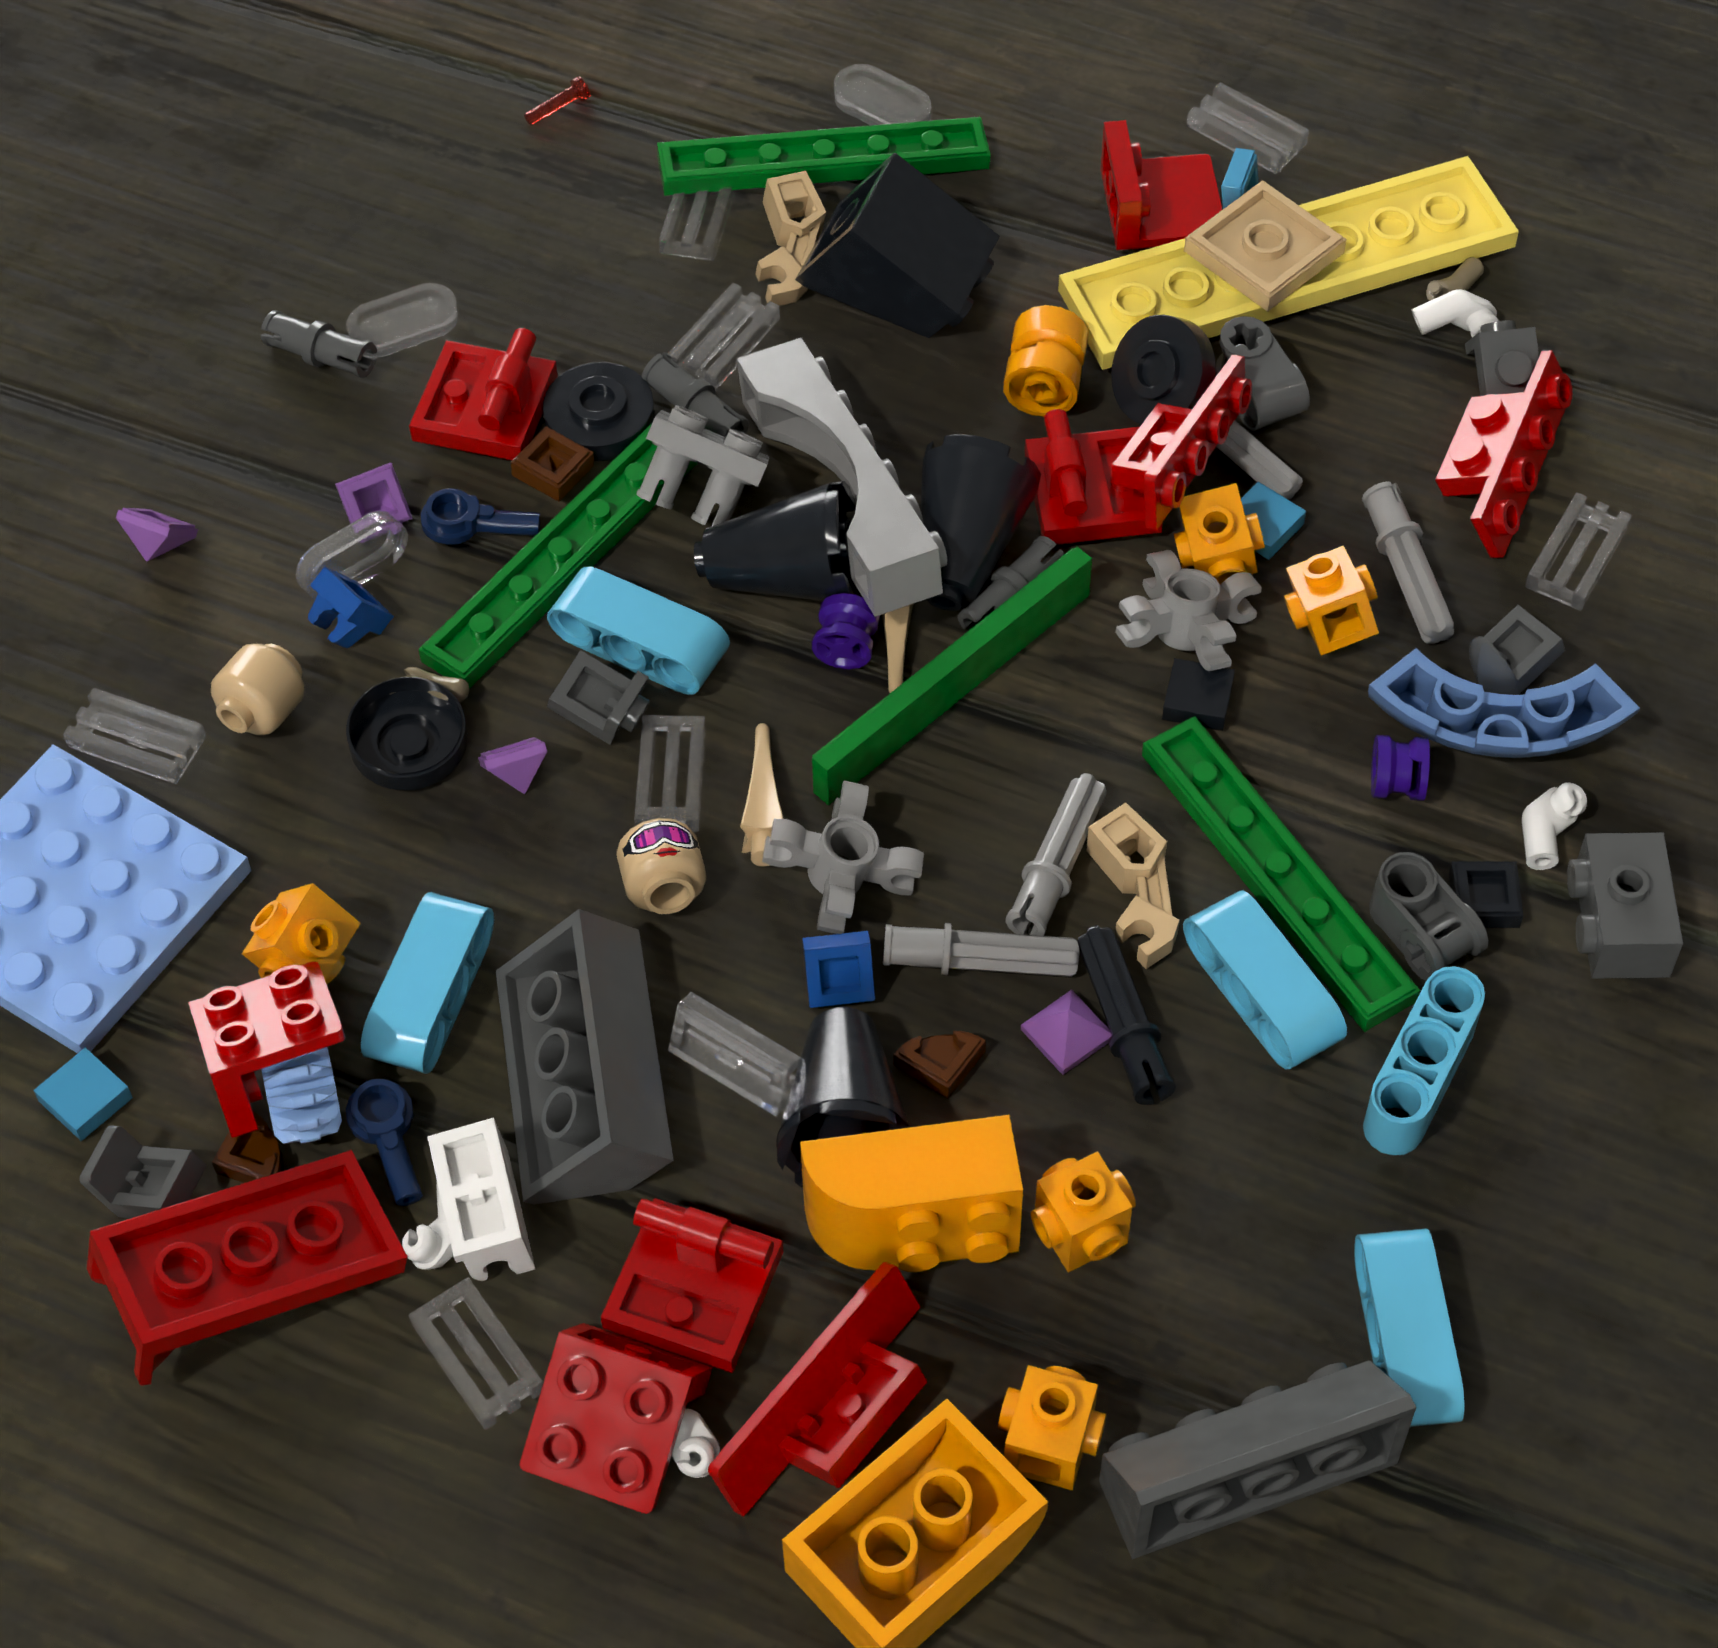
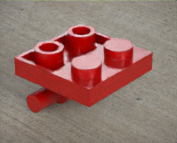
(484, 398)
(1077, 486)
(692, 1283)

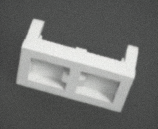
(480, 1198)

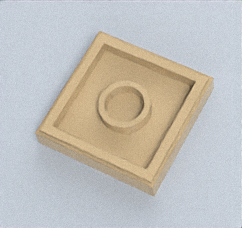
(1265, 245)

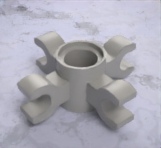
(1188, 610)
(834, 876)

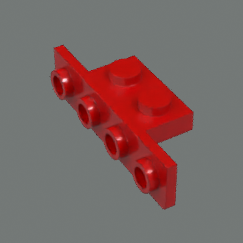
(1178, 440)
(1503, 449)
(831, 1400)

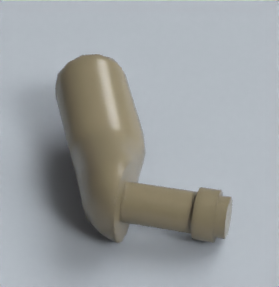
(1461, 279)
(456, 686)

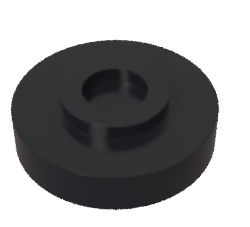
(1161, 363)
(599, 407)
(408, 735)

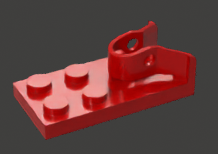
(243, 1255)

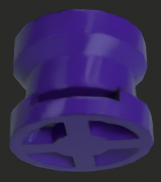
(845, 631)
(1394, 764)

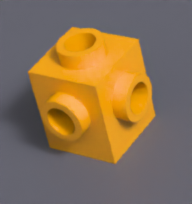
(1218, 533)
(1332, 600)
(301, 929)
(1083, 1210)
(1051, 1424)

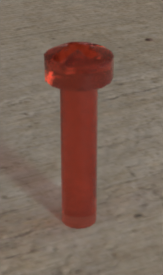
(578, 89)

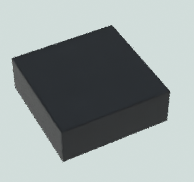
(1198, 693)
(1489, 890)

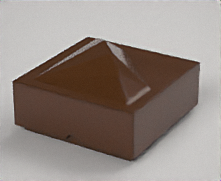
(552, 463)

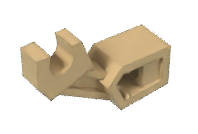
(786, 199)
(1150, 912)

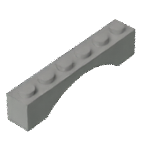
(888, 545)

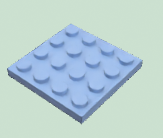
(96, 896)

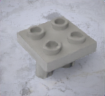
(683, 439)

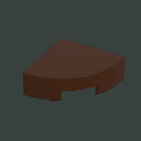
(940, 1059)
(249, 1155)

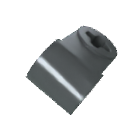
(1276, 382)
(1431, 925)

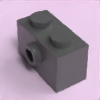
(1625, 905)

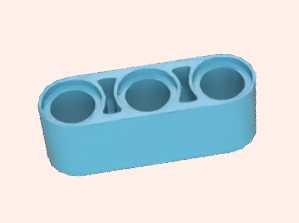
(638, 630)
(1265, 979)
(427, 983)
(1418, 1086)
(1410, 1321)

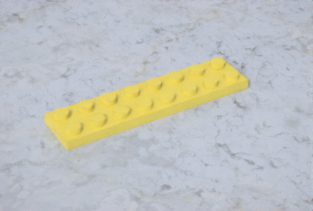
(1390, 232)

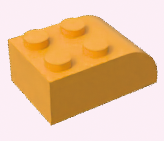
(915, 1194)
(914, 1534)

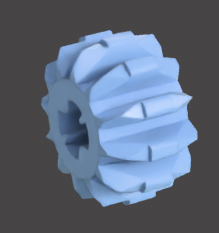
(302, 1098)

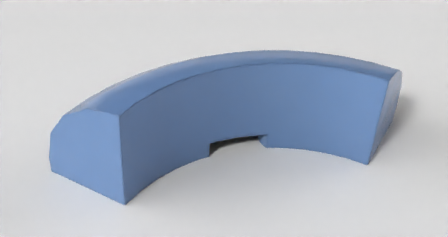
(1501, 724)

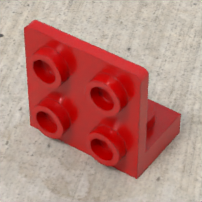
(1154, 197)
(260, 1027)
(610, 1415)

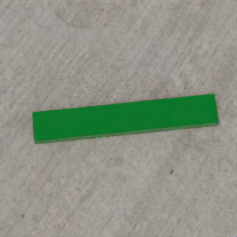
(823, 153)
(544, 568)
(951, 675)
(1281, 874)

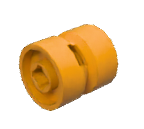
(1045, 360)

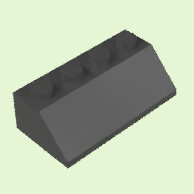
(582, 1062)
(1255, 1455)

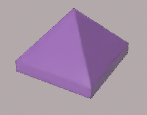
(374, 492)
(153, 531)
(515, 762)
(1067, 1032)

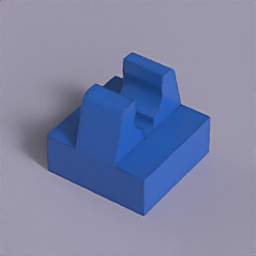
(350, 603)
(838, 969)

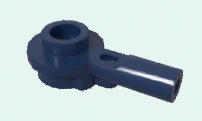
(455, 517)
(381, 1115)

